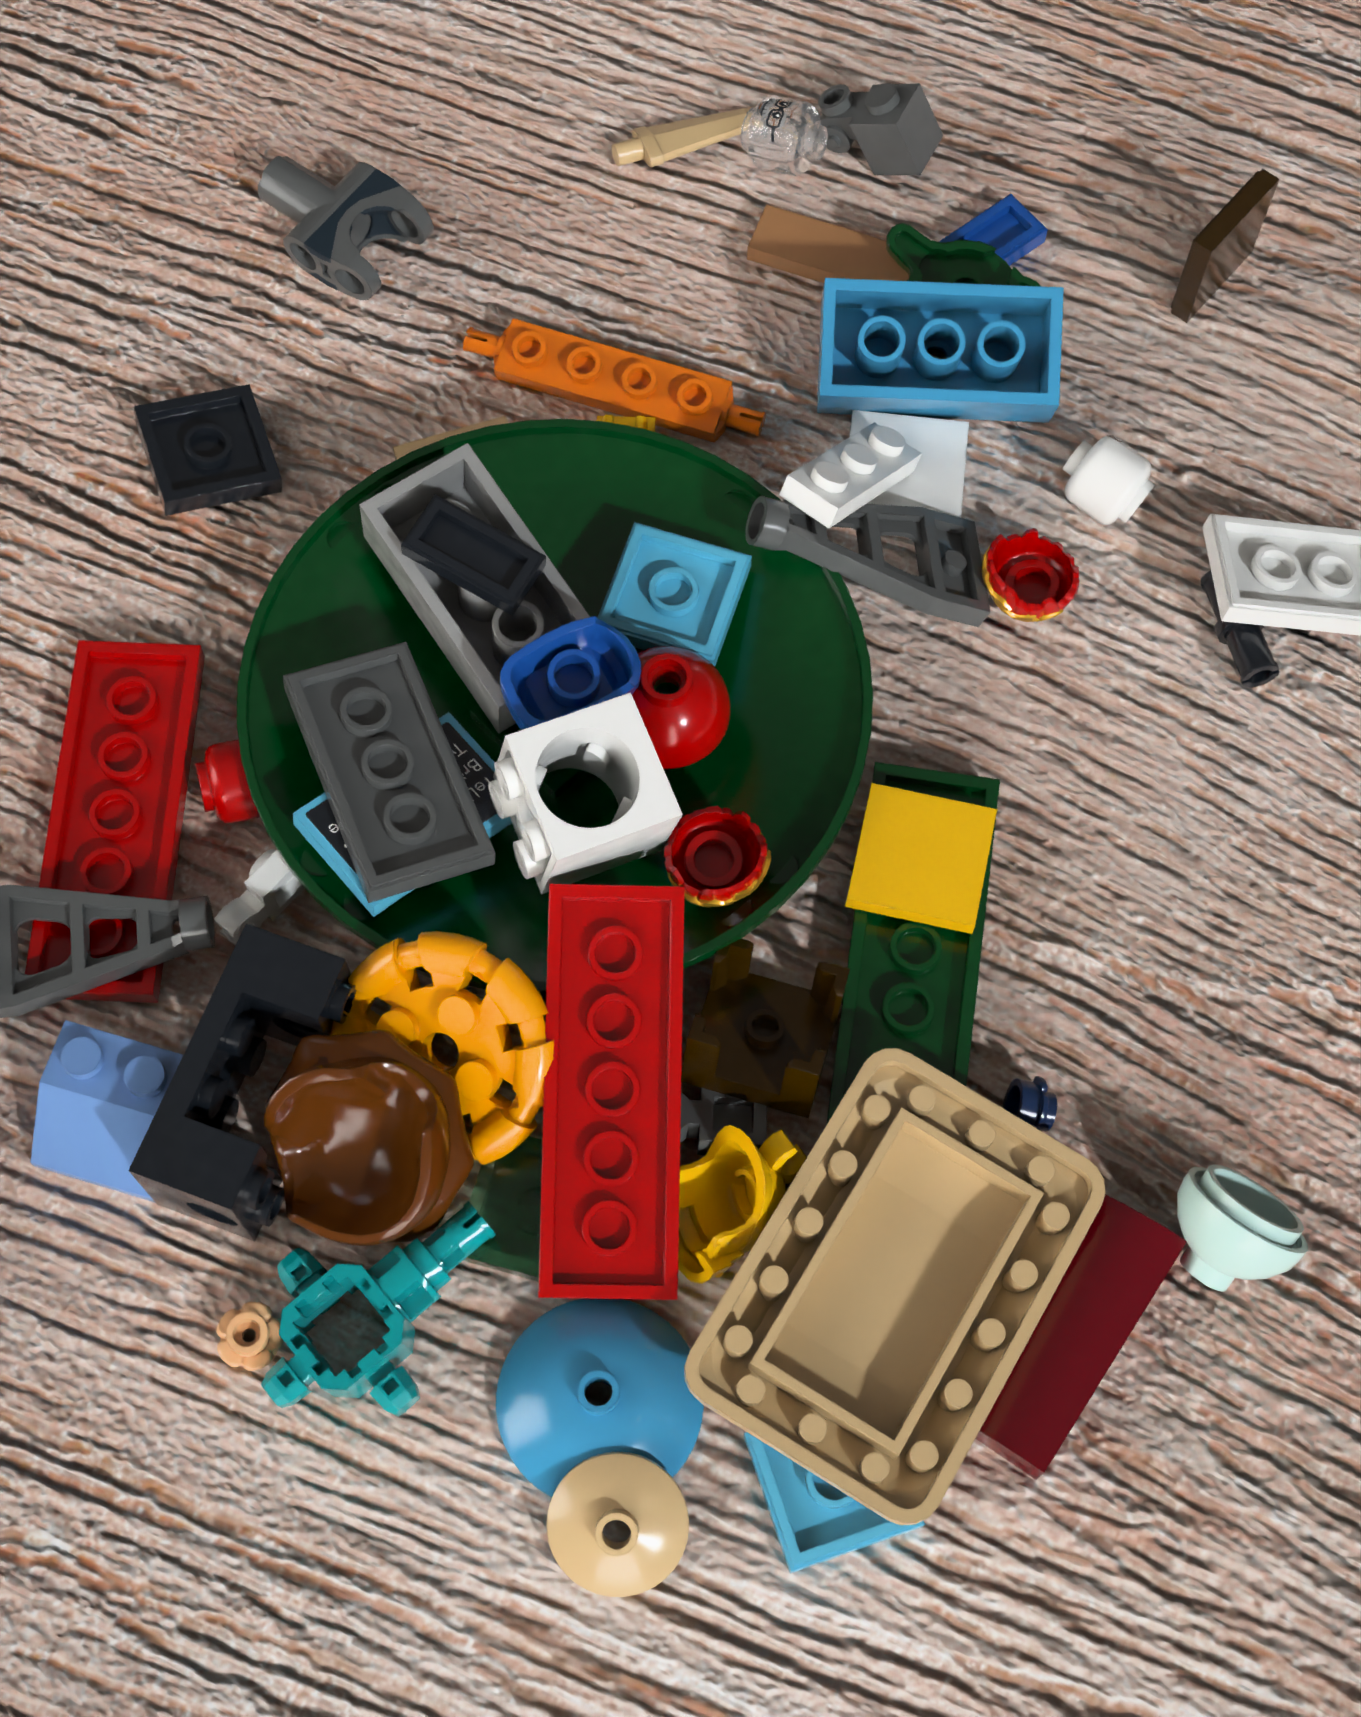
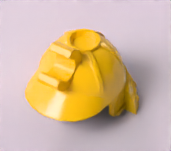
(730, 1199)

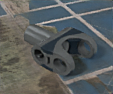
(342, 220)

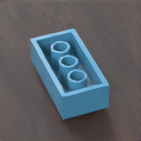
(995, 338)

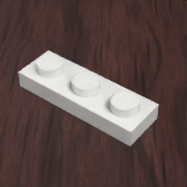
(850, 474)

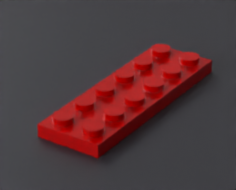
(119, 796)
(612, 1093)

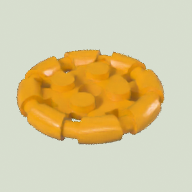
(473, 1024)

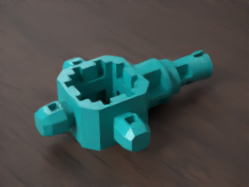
(398, 1289)

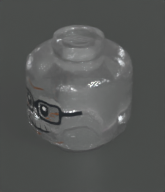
(783, 135)

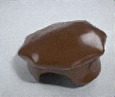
(367, 1139)

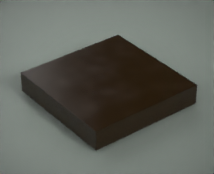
(1223, 244)

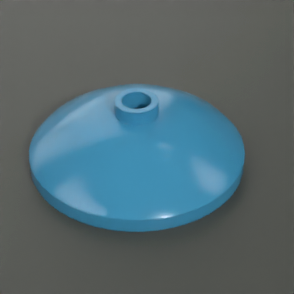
(588, 1341)

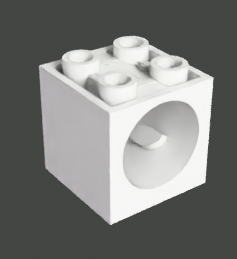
(618, 750)

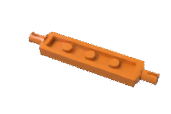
(614, 380)

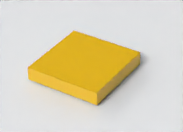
(921, 858)

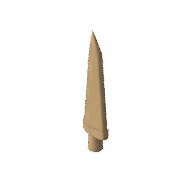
(677, 138)

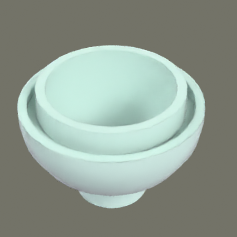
(1235, 1228)

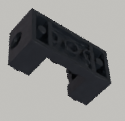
(187, 1152)

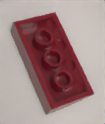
(1079, 1335)

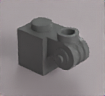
(888, 122)

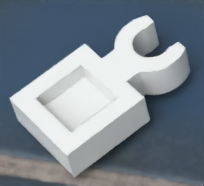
(268, 894)

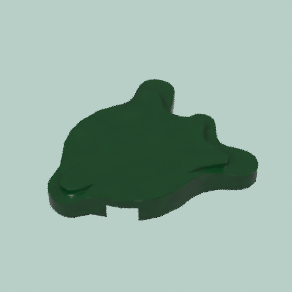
(950, 261)

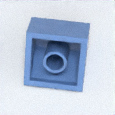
(98, 1105)

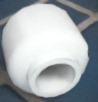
(1107, 479)

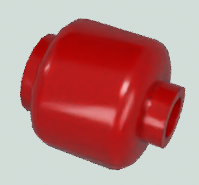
(225, 783)

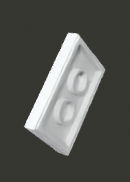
(1285, 573)

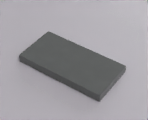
(388, 771)

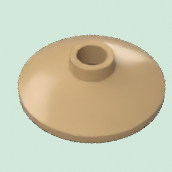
(626, 1490)

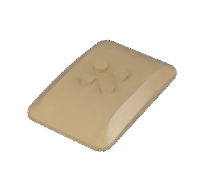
(896, 1286)

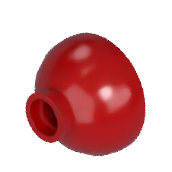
(688, 722)

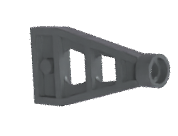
(945, 549)
(80, 971)

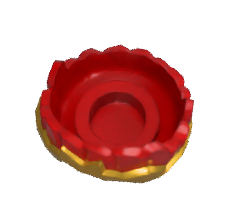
(1029, 576)
(716, 856)

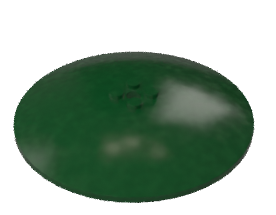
(788, 662)

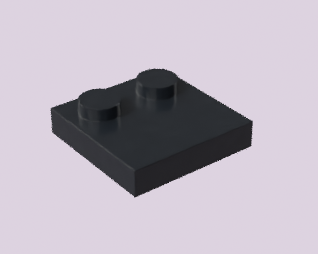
(207, 449)

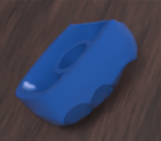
(568, 671)

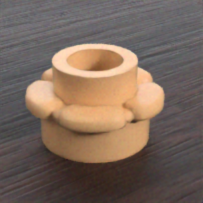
(252, 1354)

